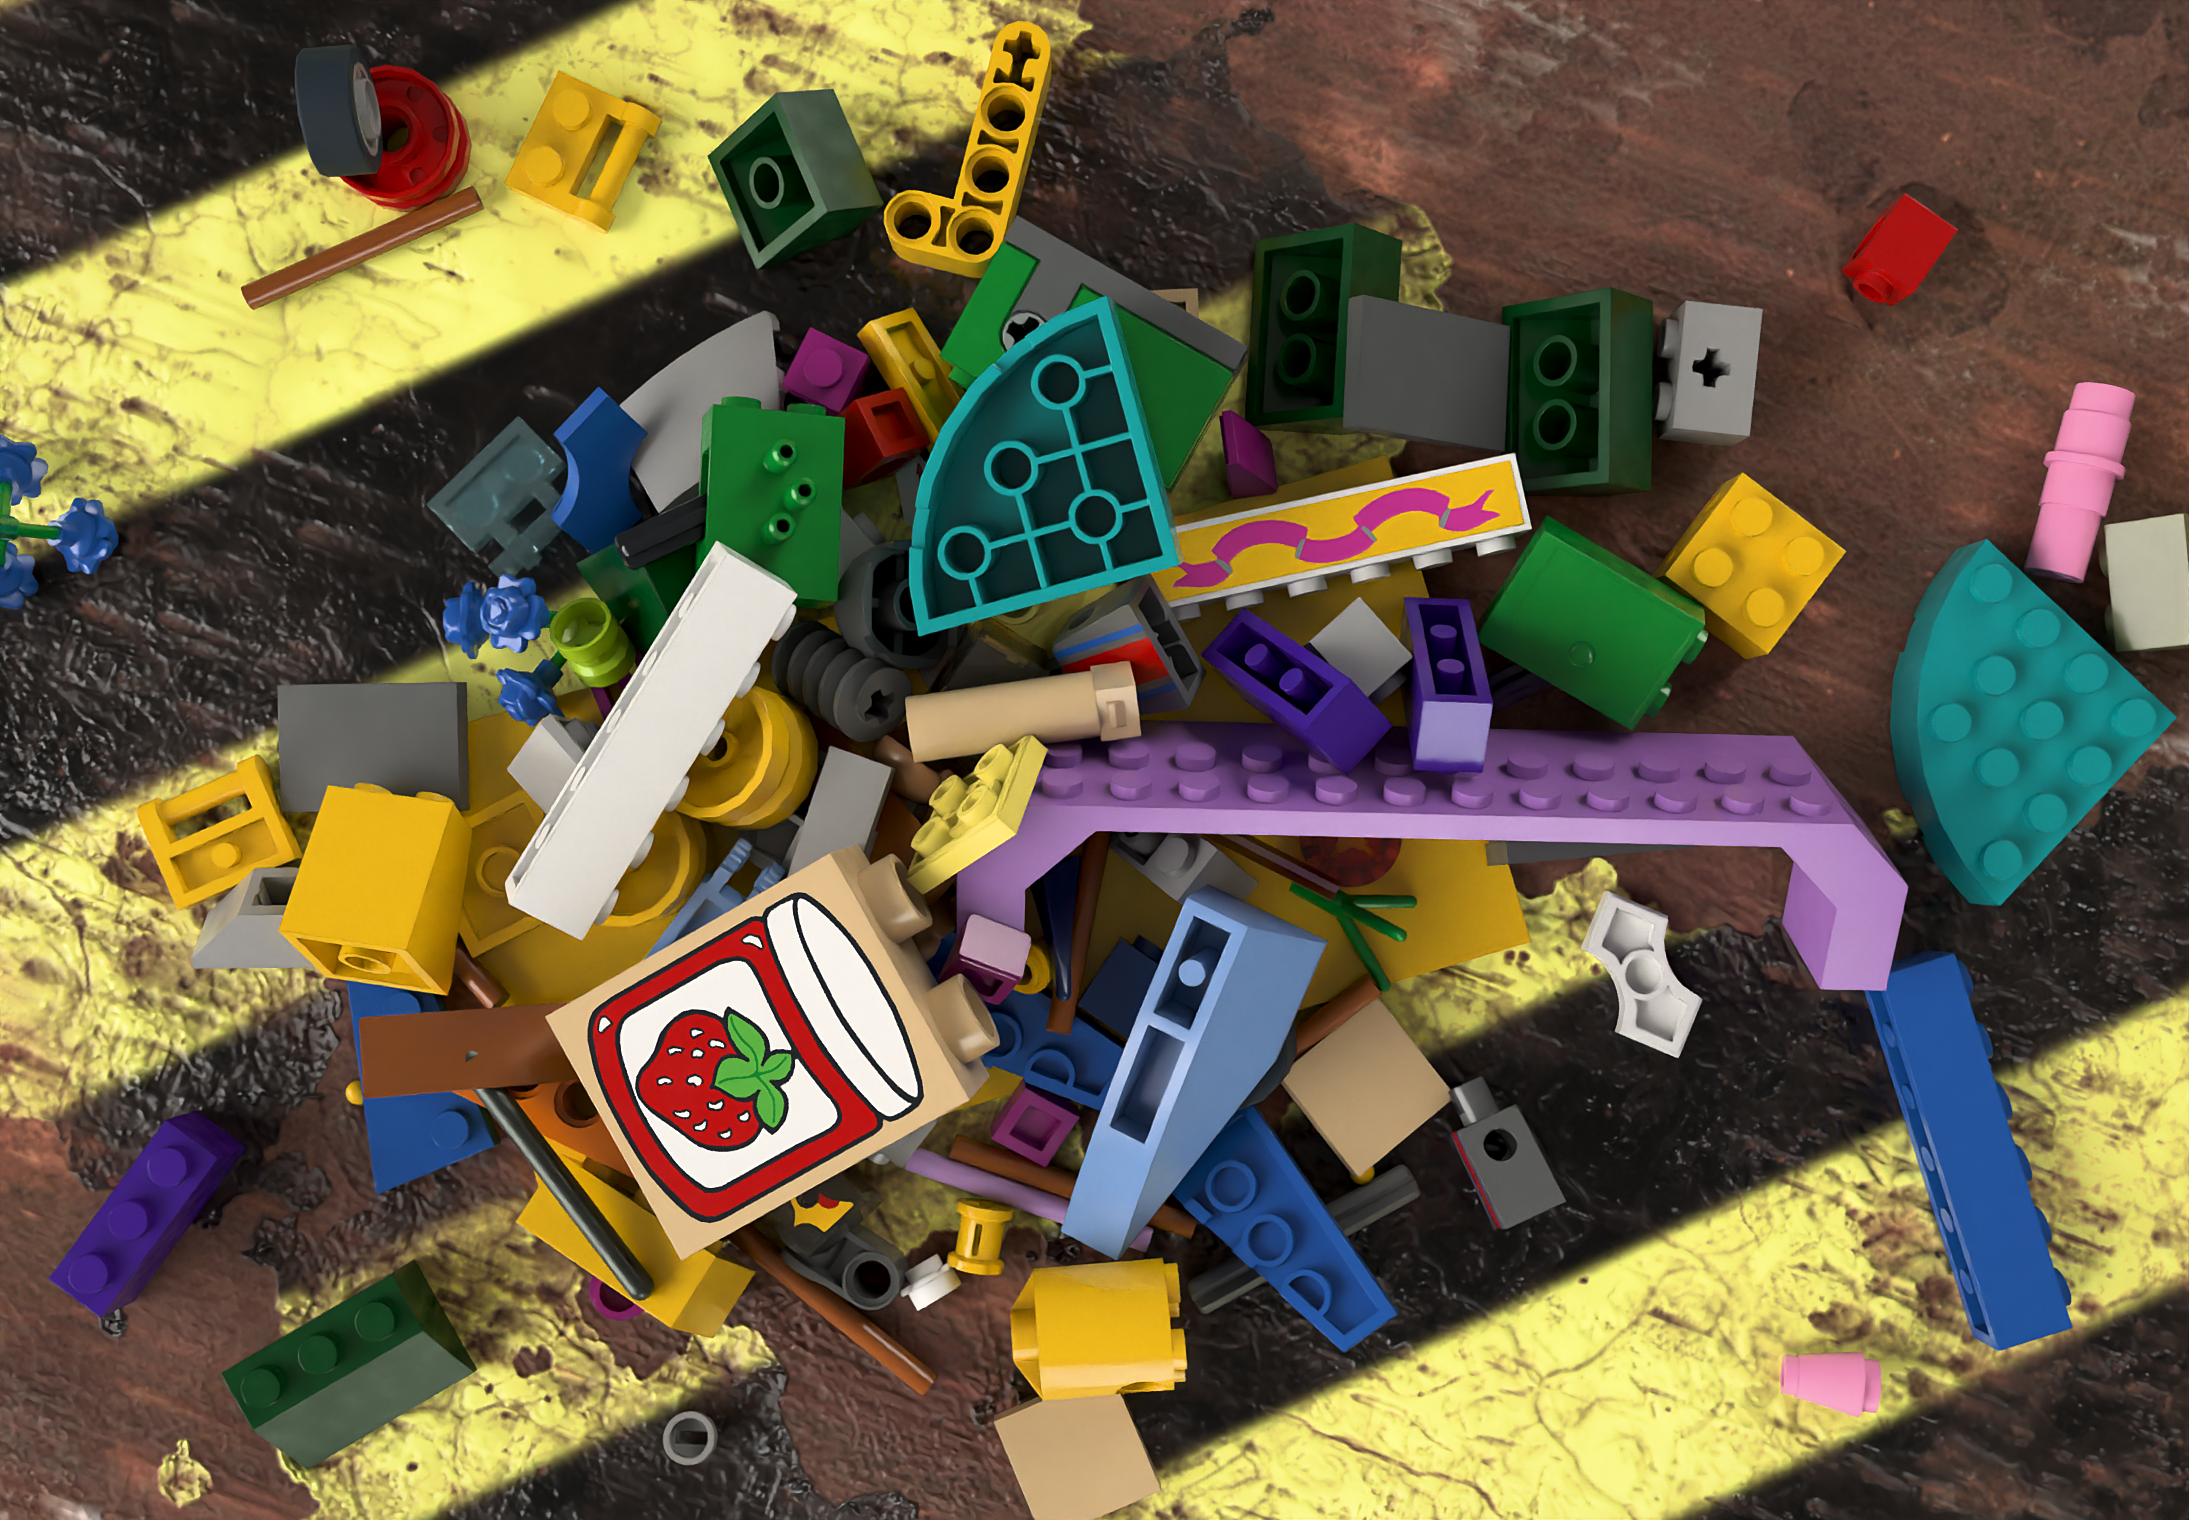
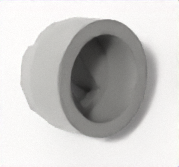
(689, 1453)

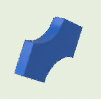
(599, 454)

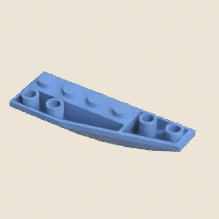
(1190, 1060)

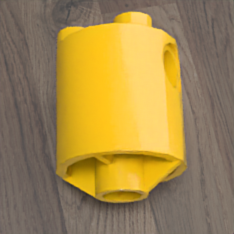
(1099, 1329)

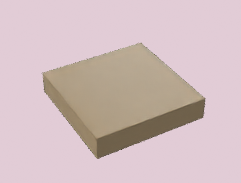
(1366, 1087)
(1077, 1456)

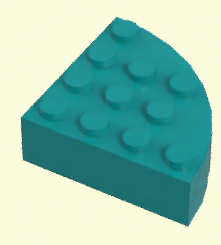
(1041, 480)
(2007, 722)

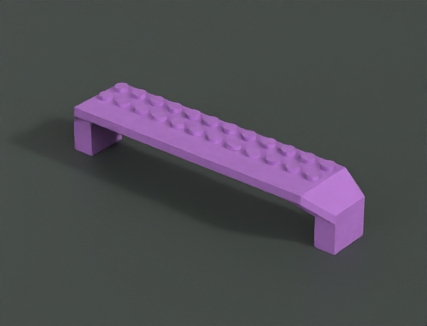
(1533, 787)

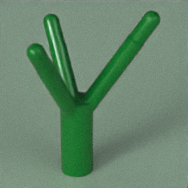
(1350, 907)

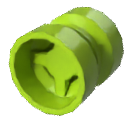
(592, 642)

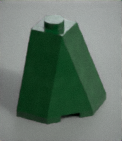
(643, 596)

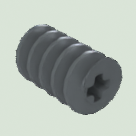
(839, 682)

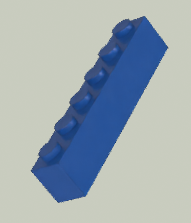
(1968, 1152)

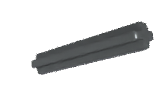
(1351, 1213)

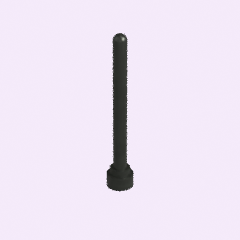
(567, 1190)

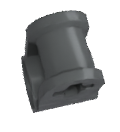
(842, 1267)

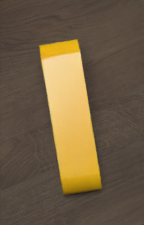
(985, 151)

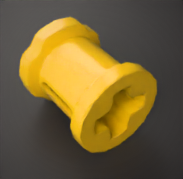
(985, 1257)

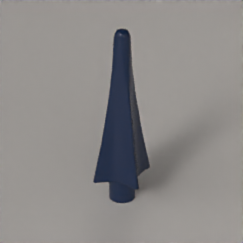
(1055, 903)

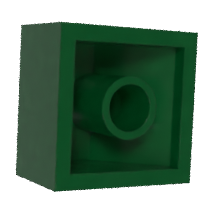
(794, 176)

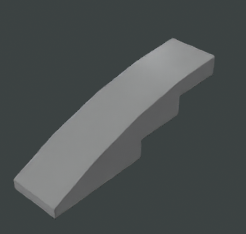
(843, 807)

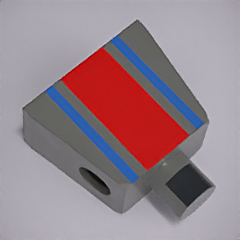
(1134, 627)
(1518, 1182)

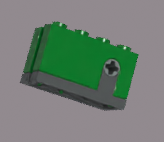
(1176, 358)

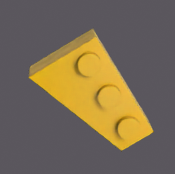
(687, 1293)

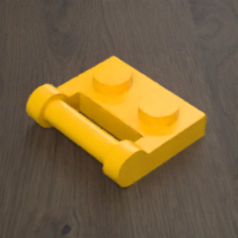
(566, 143)
(226, 852)

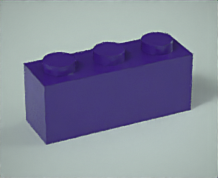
(1446, 686)
(1297, 690)
(147, 1213)

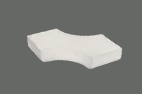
(1632, 949)

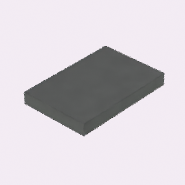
(1425, 375)
(374, 734)

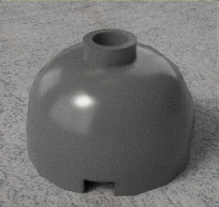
(878, 612)

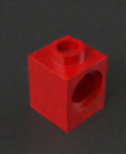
(1898, 251)
(880, 437)

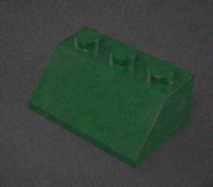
(1303, 319)
(1581, 393)
(350, 1368)

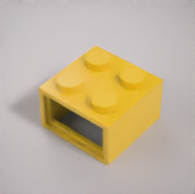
(1749, 565)

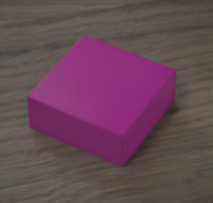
(1034, 1122)

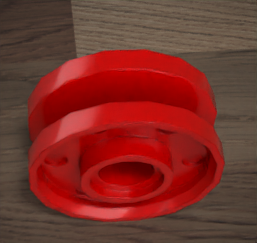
(436, 145)

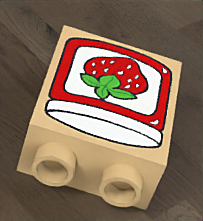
(776, 1046)

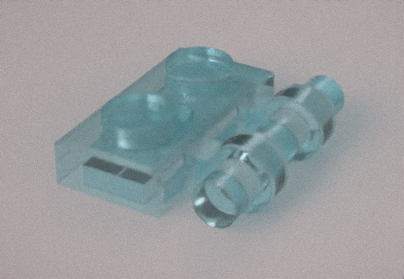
(495, 489)

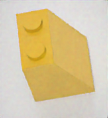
(381, 888)

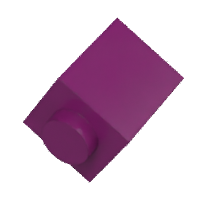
(827, 373)

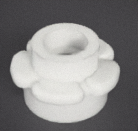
(930, 1281)

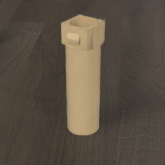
(1049, 708)

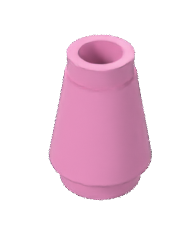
(1833, 1381)

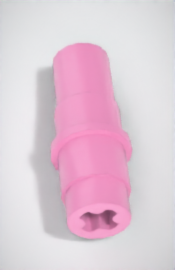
(2080, 481)

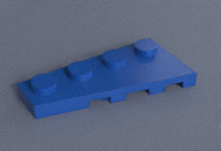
(1067, 1065)
(421, 1130)
(1280, 1227)

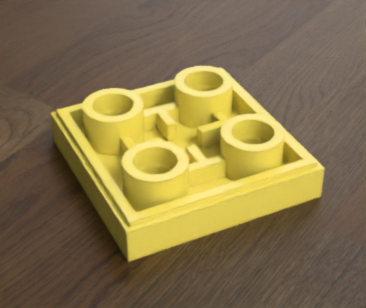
(975, 812)

